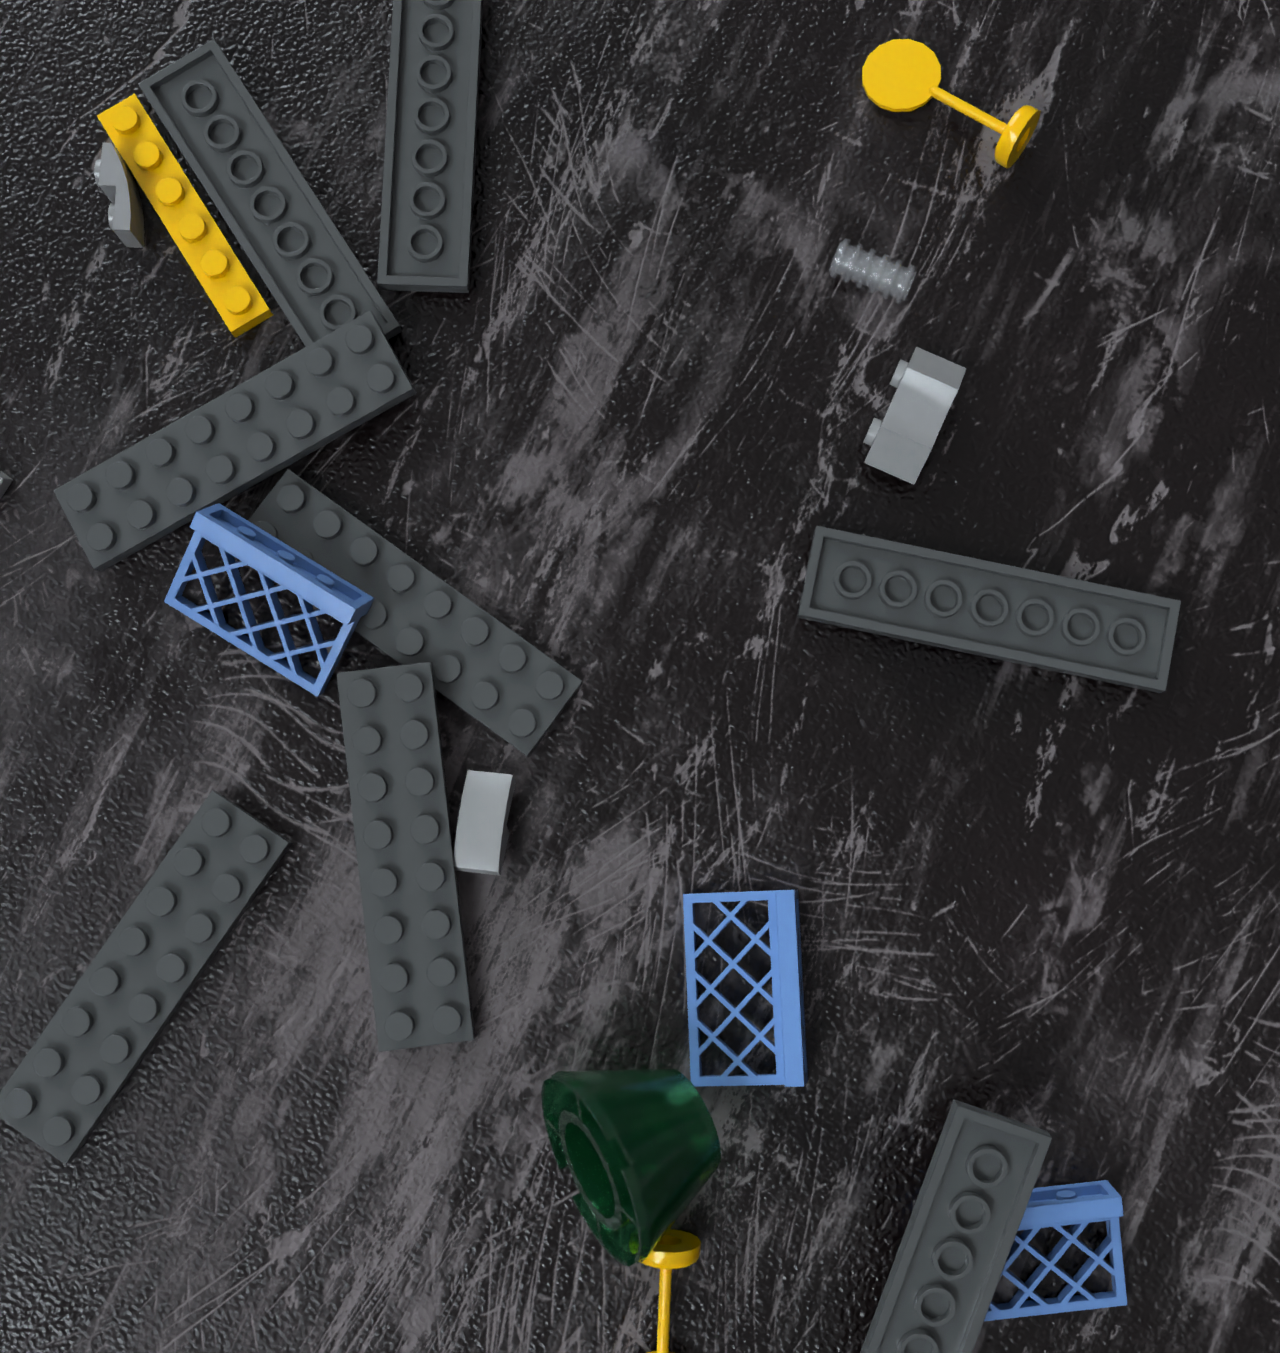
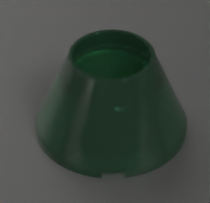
(634, 1148)

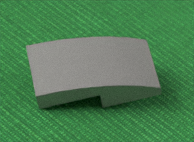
(118, 184)
(483, 822)

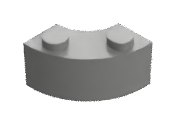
(914, 416)

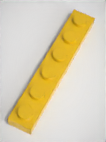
(185, 216)

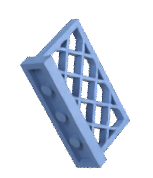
(275, 563)
(786, 989)
(1057, 1207)

